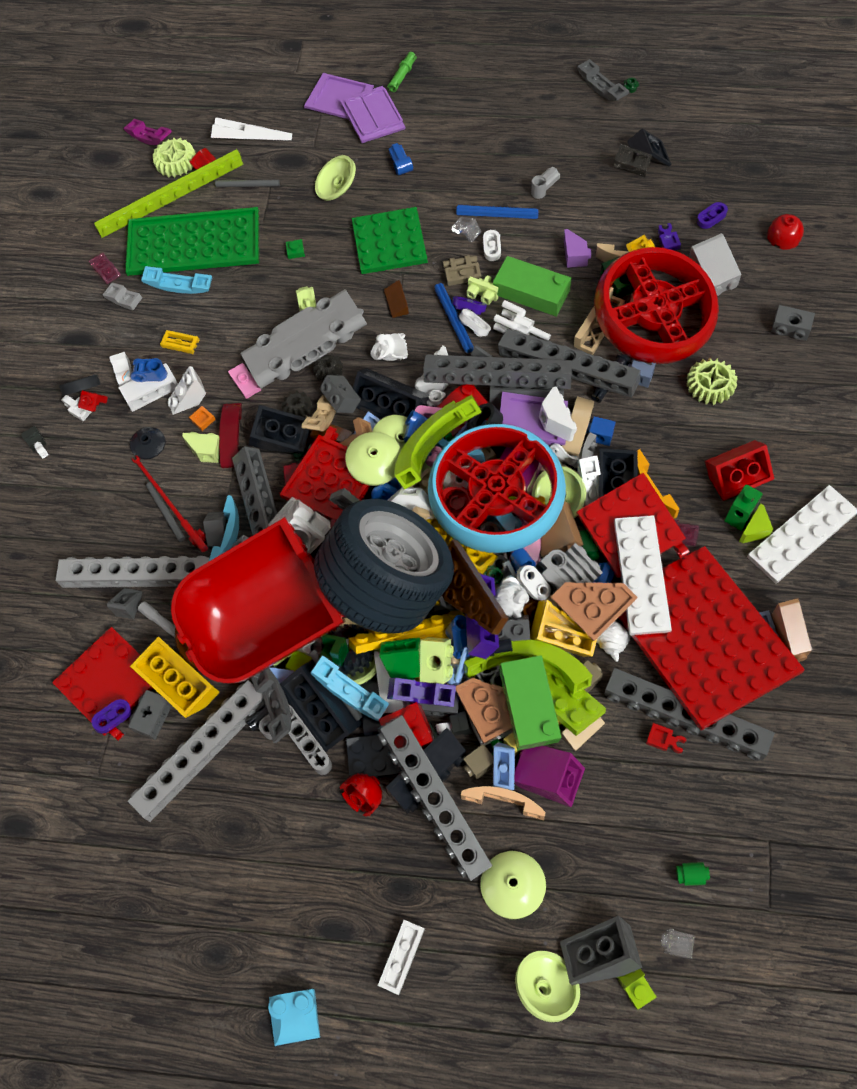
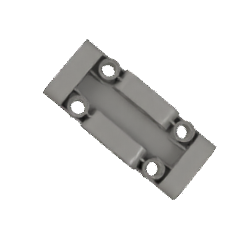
(303, 338)

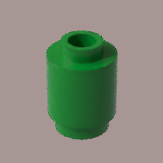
(692, 874)

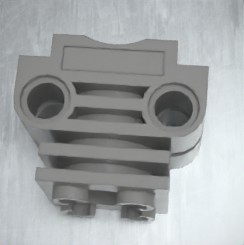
(568, 567)

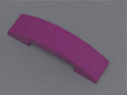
(145, 134)

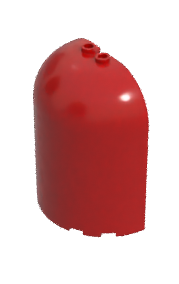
(252, 606)

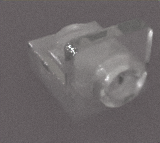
(468, 227)
(678, 943)

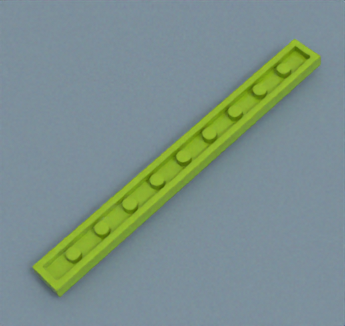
(169, 193)

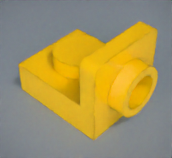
(641, 242)

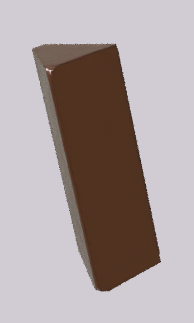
(396, 300)

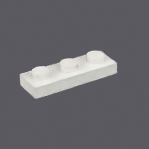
(401, 957)

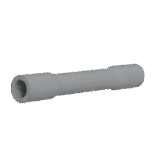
(152, 614)

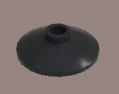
(149, 448)

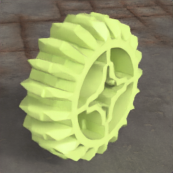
(173, 157)
(700, 381)

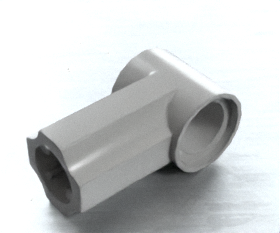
(544, 182)

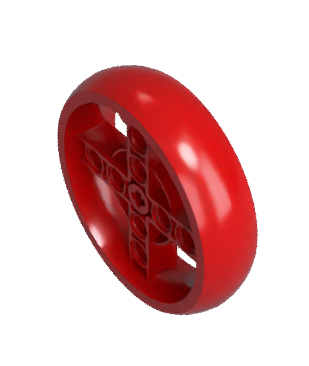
(657, 302)

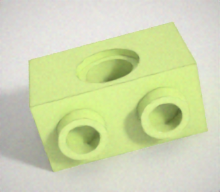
(429, 669)

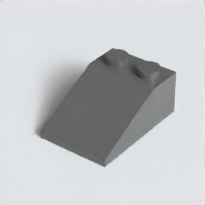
(601, 952)

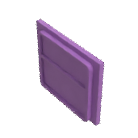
(330, 90)
(372, 114)
(524, 413)

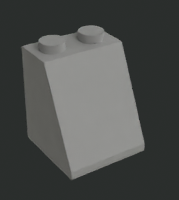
(717, 262)

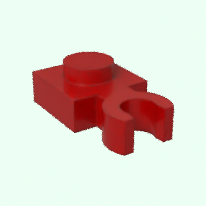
(661, 738)

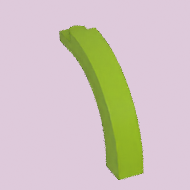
(423, 440)
(555, 661)

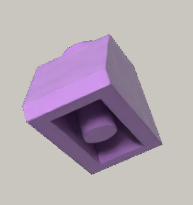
(575, 250)

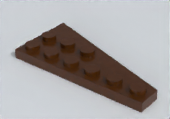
(471, 594)

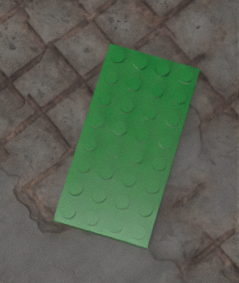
(193, 241)

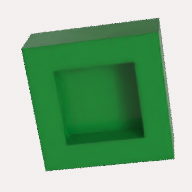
(295, 249)

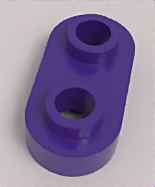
(709, 216)
(475, 306)
(110, 715)

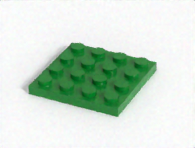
(389, 240)

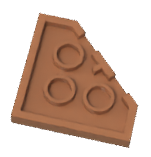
(593, 604)
(485, 708)

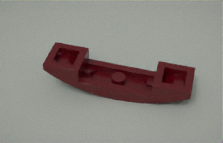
(229, 433)

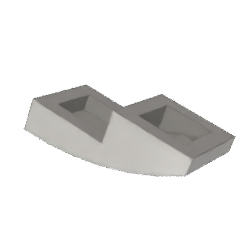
(121, 296)

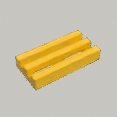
(178, 344)

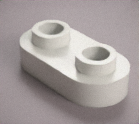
(492, 248)
(473, 321)
(533, 584)

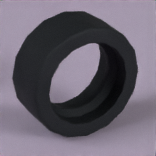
(487, 410)

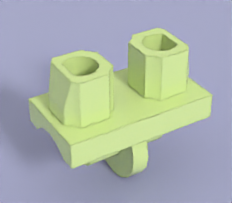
(482, 287)
(305, 298)

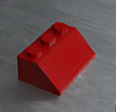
(740, 467)

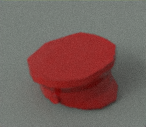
(456, 499)

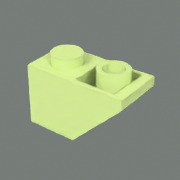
(203, 446)

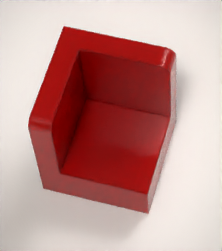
(202, 158)

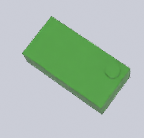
(532, 286)
(529, 703)

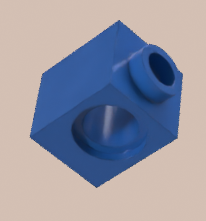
(603, 429)

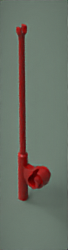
(196, 537)

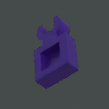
(668, 239)

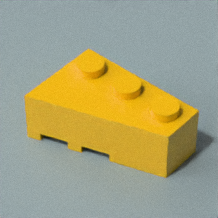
(558, 629)

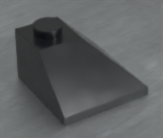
(650, 144)

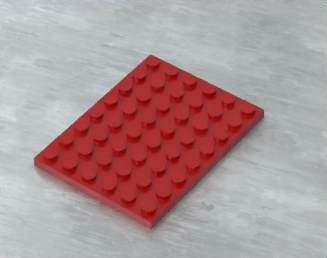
(718, 642)

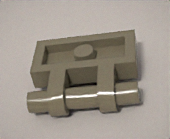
(460, 274)

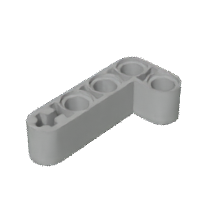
(302, 741)

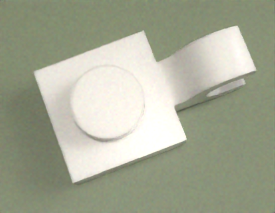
(73, 408)

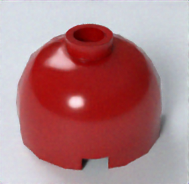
(785, 231)
(362, 793)

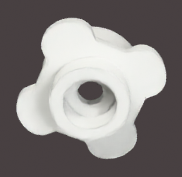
(433, 395)

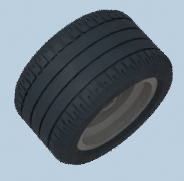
(383, 566)

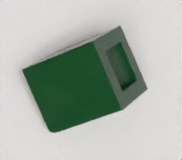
(334, 649)

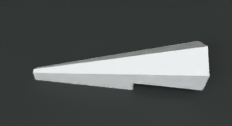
(232, 129)

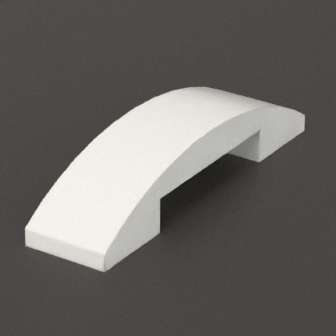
(589, 470)

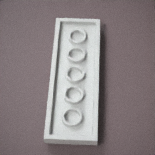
(802, 534)
(642, 574)

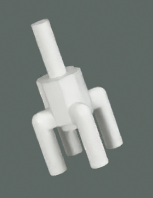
(517, 322)

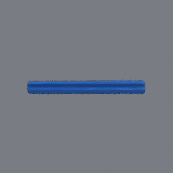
(490, 211)
(454, 318)

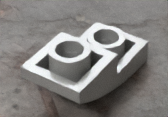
(589, 446)

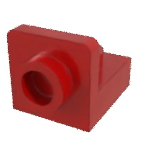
(90, 400)

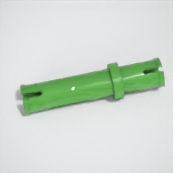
(405, 67)

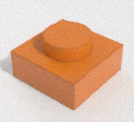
(202, 418)

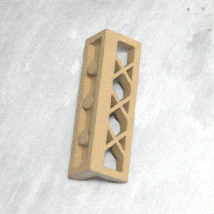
(587, 327)

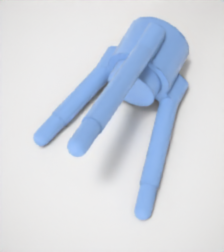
(458, 670)

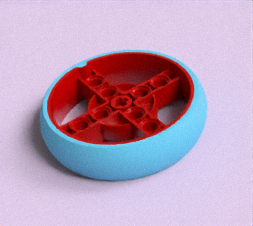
(525, 446)

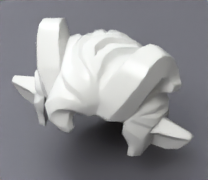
(389, 347)
(511, 596)
(614, 640)

